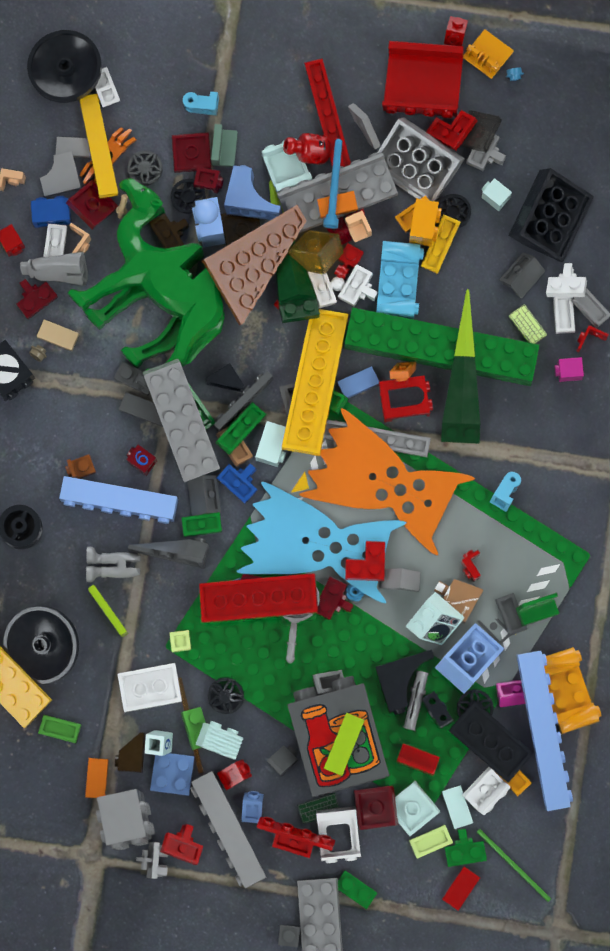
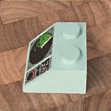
(435, 620)

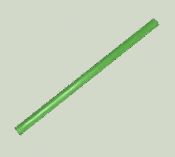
(514, 865)

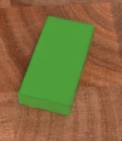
(59, 729)

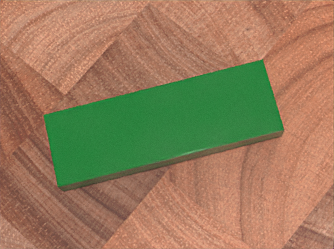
(240, 428)

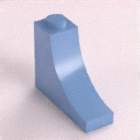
(244, 199)

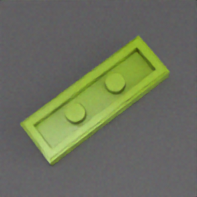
(108, 611)
(344, 744)

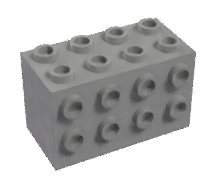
(124, 819)

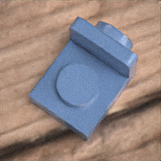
(252, 807)

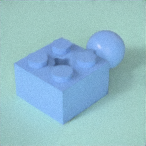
(208, 217)

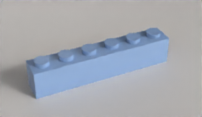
(118, 499)

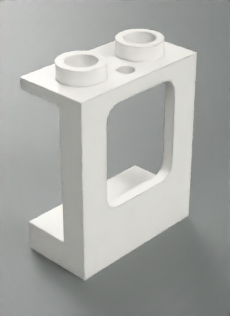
(339, 816)

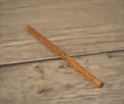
(185, 706)

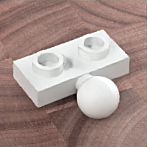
(324, 288)

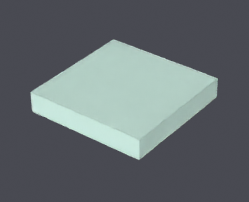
(414, 808)

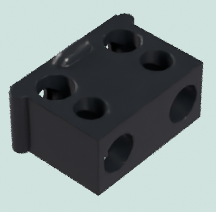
(437, 710)

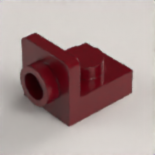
(208, 179)
(342, 230)

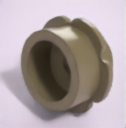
(38, 353)

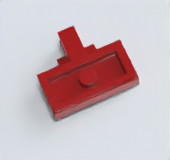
(182, 845)

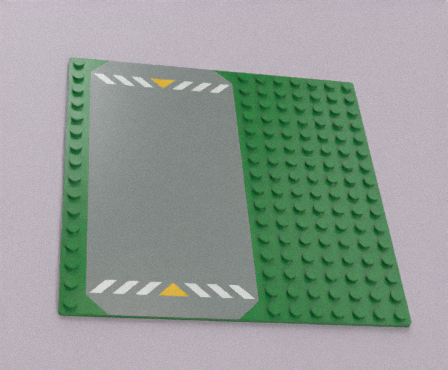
(514, 558)

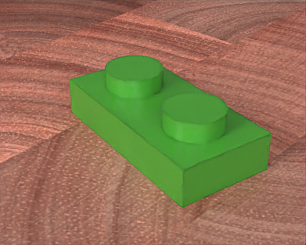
(193, 722)

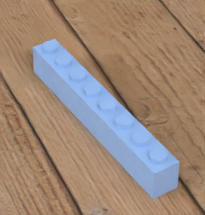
(543, 730)

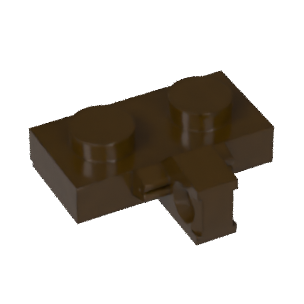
(169, 232)

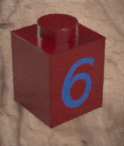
(141, 459)

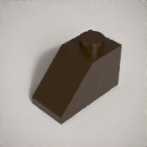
(132, 755)

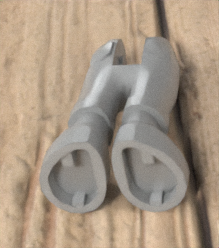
(118, 558)

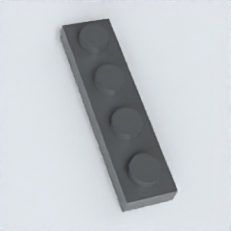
(248, 396)

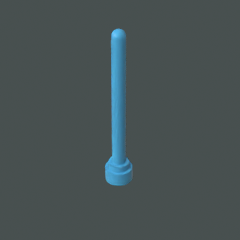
(331, 218)

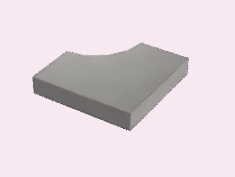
(365, 125)
(62, 176)

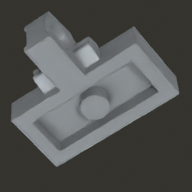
(480, 159)

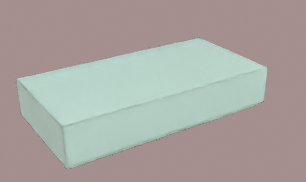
(457, 807)

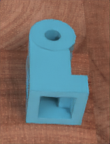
(201, 104)
(506, 488)

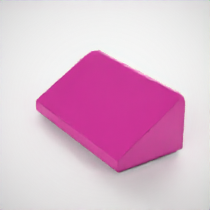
(510, 693)

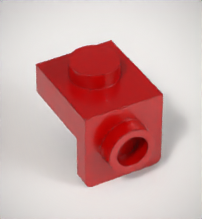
(455, 31)
(469, 568)

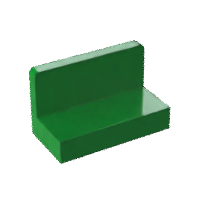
(537, 610)

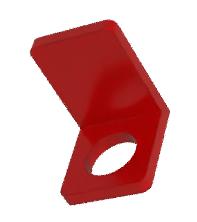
(593, 331)

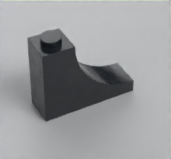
(395, 679)

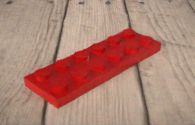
(258, 598)

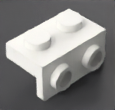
(486, 791)

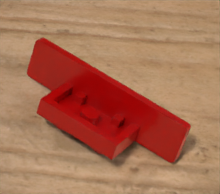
(294, 839)

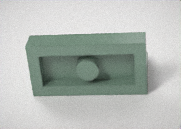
(224, 147)

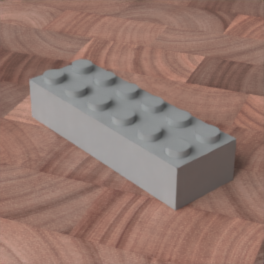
(181, 420)

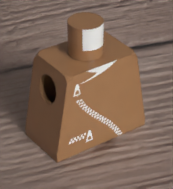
(460, 596)

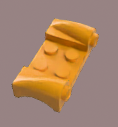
(570, 692)

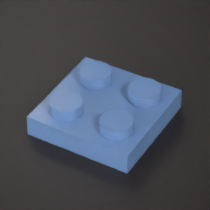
(172, 774)

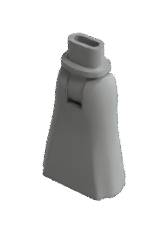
(64, 268)

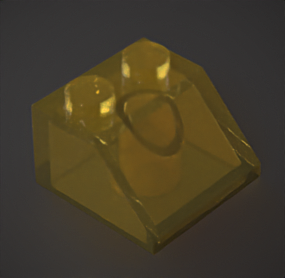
(317, 251)

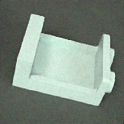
(283, 168)

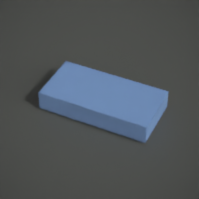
(358, 382)

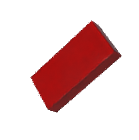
(461, 888)

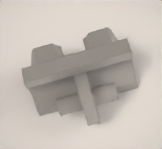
(152, 857)

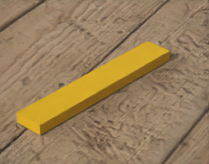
(98, 146)

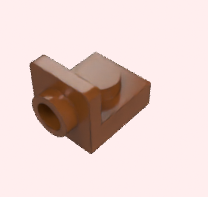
(80, 467)

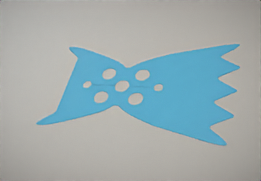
(289, 521)

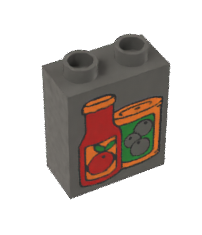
(316, 727)

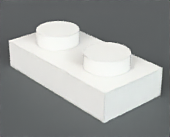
(55, 240)

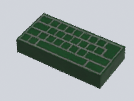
(308, 809)

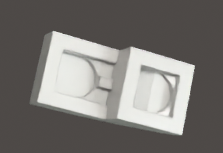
(106, 89)

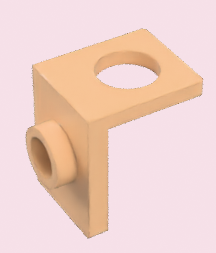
(84, 244)

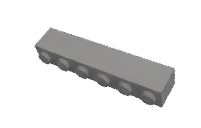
(228, 829)

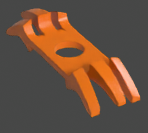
(115, 148)

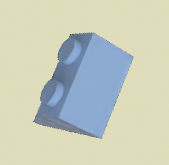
(469, 658)

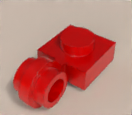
(350, 258)

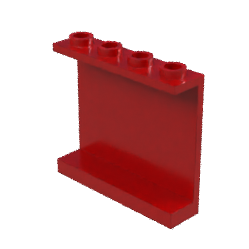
(423, 79)

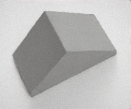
(401, 580)
(323, 681)

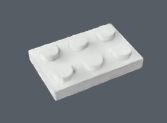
(149, 687)

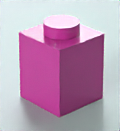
(569, 369)

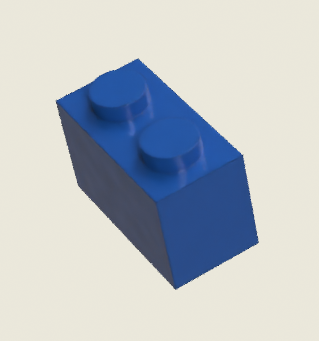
(50, 211)

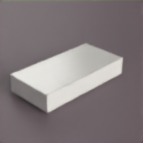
(564, 315)

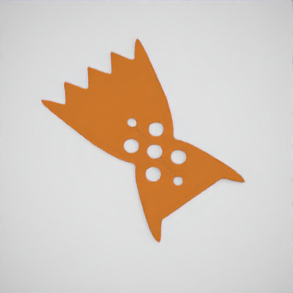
(363, 453)

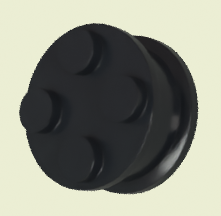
(20, 527)

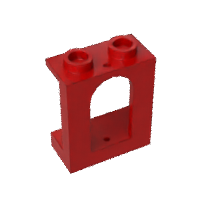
(406, 411)

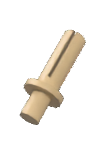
(121, 209)

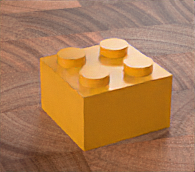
(423, 223)

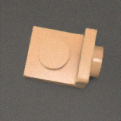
(12, 177)

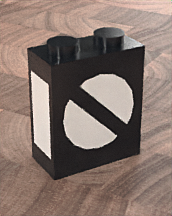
(13, 373)

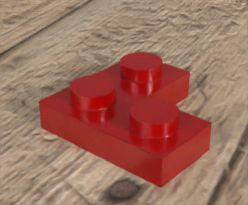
(452, 134)
(371, 568)

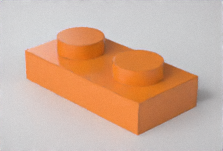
(402, 371)

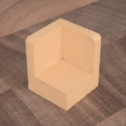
(358, 226)

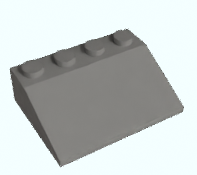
(419, 160)

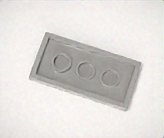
(320, 915)

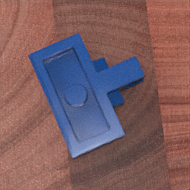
(239, 481)

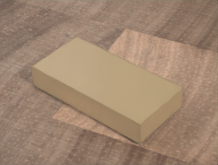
(57, 335)

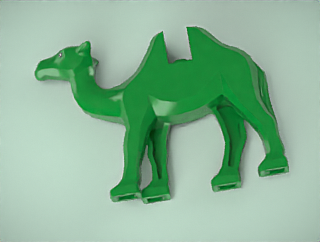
(162, 278)

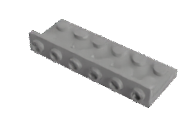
(367, 178)

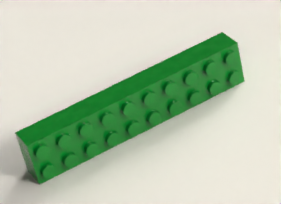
(436, 345)

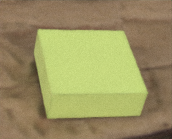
(180, 641)

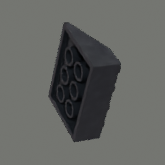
(551, 214)

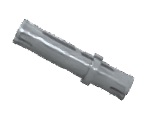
(418, 691)

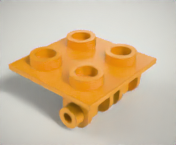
(487, 54)

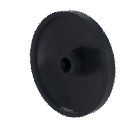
(64, 66)
(42, 643)

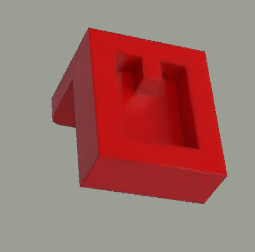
(234, 774)

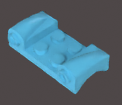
(399, 279)

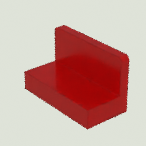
(418, 759)

